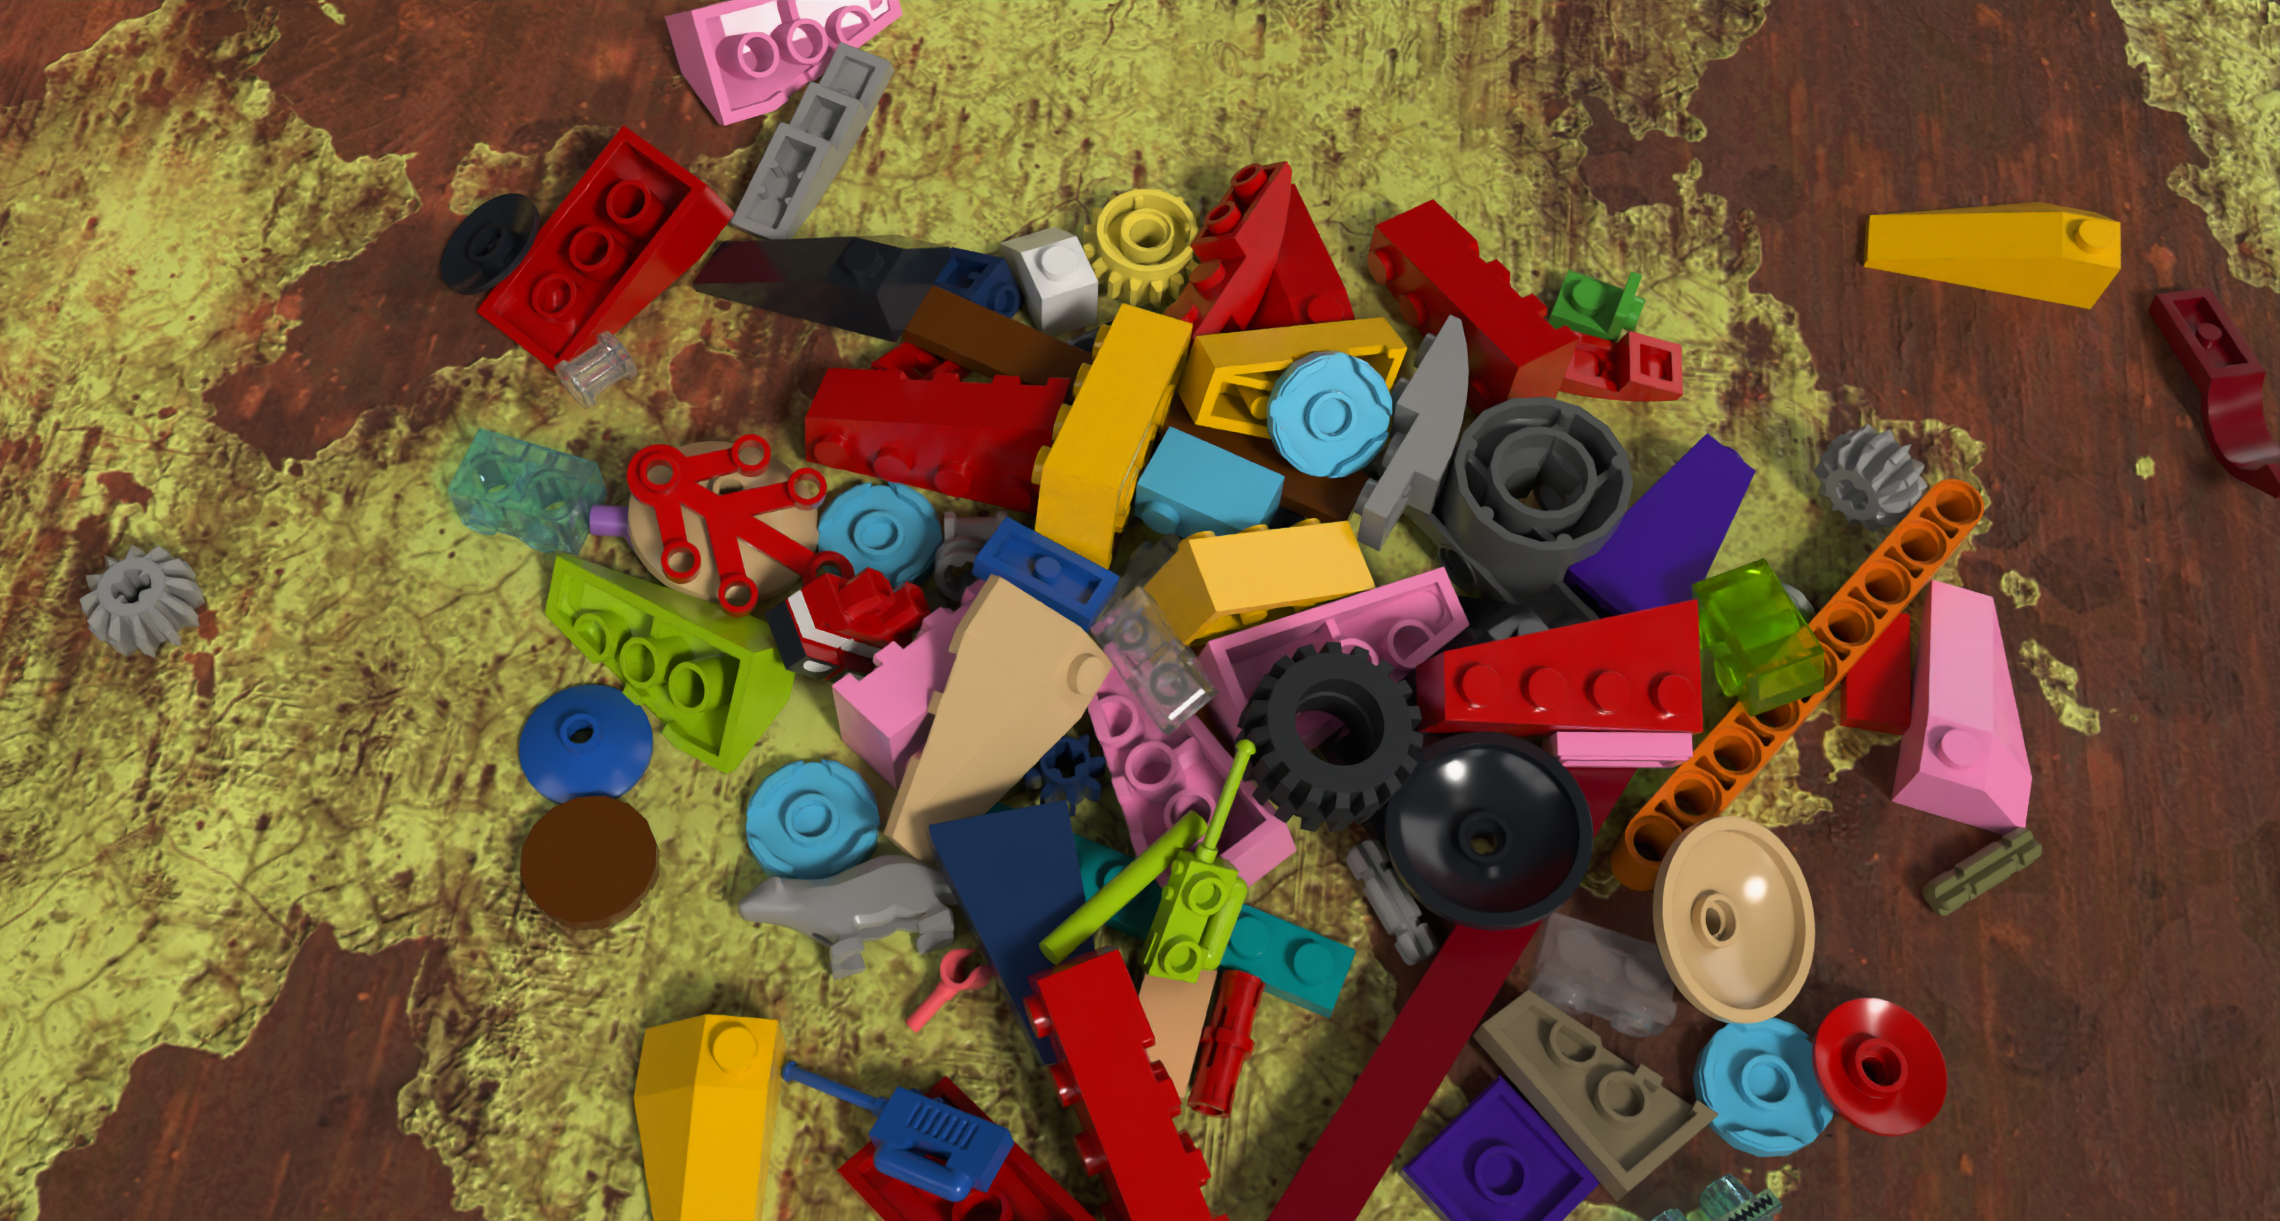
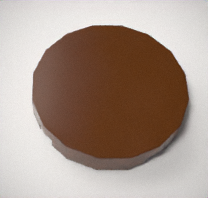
(590, 862)

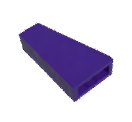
(1666, 535)

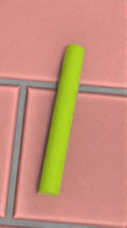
(1122, 888)

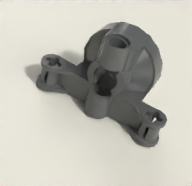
(1507, 547)

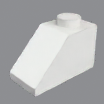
(1054, 280)

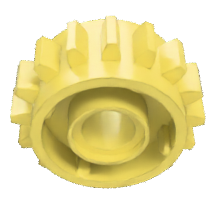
(1118, 239)

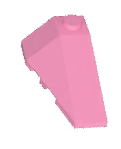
(1965, 731)
(1169, 775)

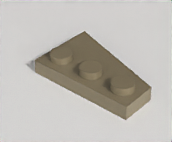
(1595, 1101)

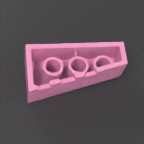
(886, 711)

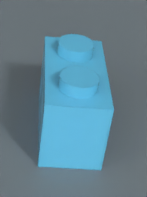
(1204, 488)

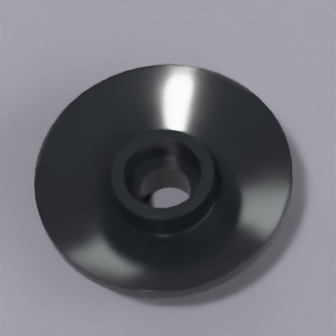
(490, 244)

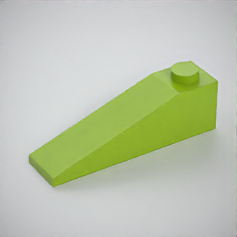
(682, 657)

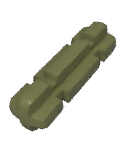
(1982, 871)

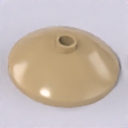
(766, 573)
(1734, 920)

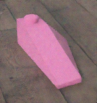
(760, 52)
(1394, 622)

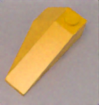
(2006, 249)
(708, 1115)

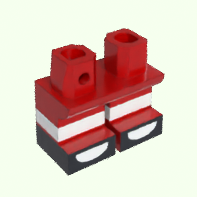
(842, 623)

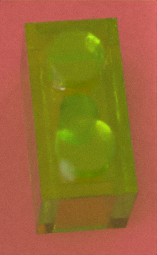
(1757, 638)

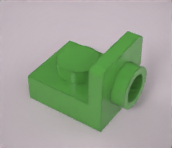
(1597, 307)

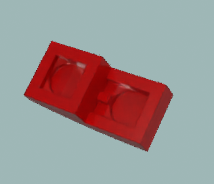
(1626, 370)

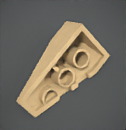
(1007, 701)

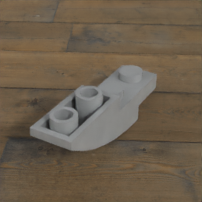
(1422, 433)

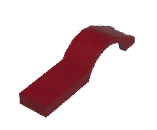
(2228, 384)

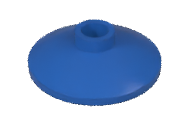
(600, 767)

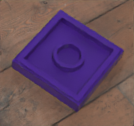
(1499, 1165)

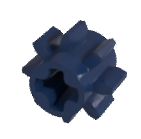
(1082, 769)

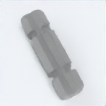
(1392, 902)

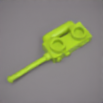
(1199, 899)

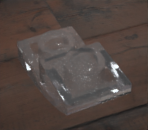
(1154, 661)

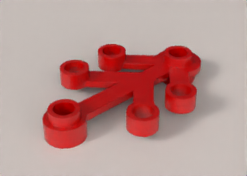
(728, 515)

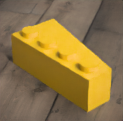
(1109, 431)

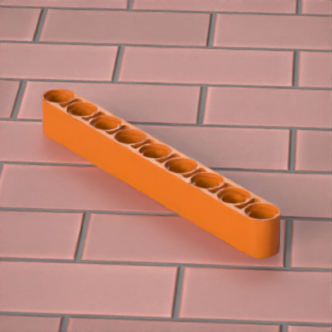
(1849, 612)

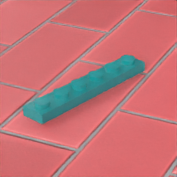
(1285, 956)

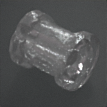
(596, 369)

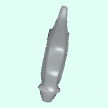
(859, 908)

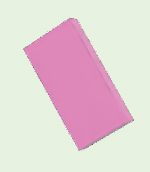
(1619, 749)

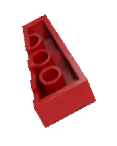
(1438, 273)
(936, 431)
(1583, 677)
(1117, 1091)

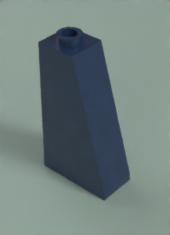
(1014, 885)

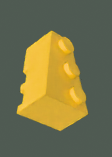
(1235, 372)
(1256, 577)

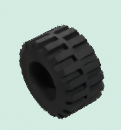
(1359, 697)

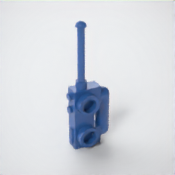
(919, 1126)

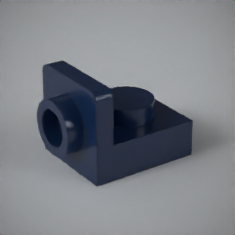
(982, 280)

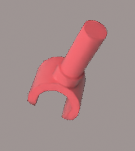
(952, 982)

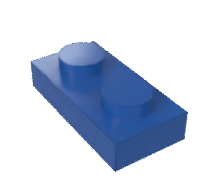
(1047, 572)

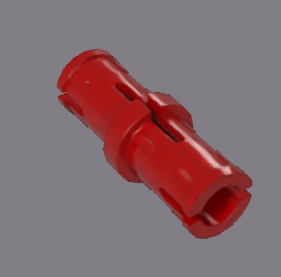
(1226, 1044)

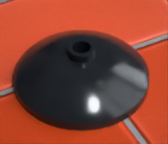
(1495, 792)

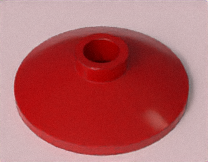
(1900, 1053)

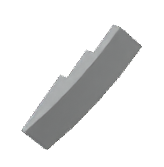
(813, 146)

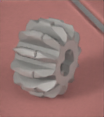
(1870, 478)
(142, 601)

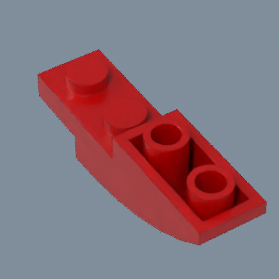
(1236, 252)

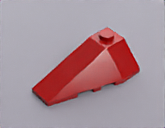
(1304, 279)

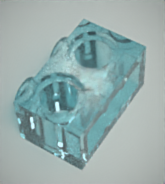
(533, 481)

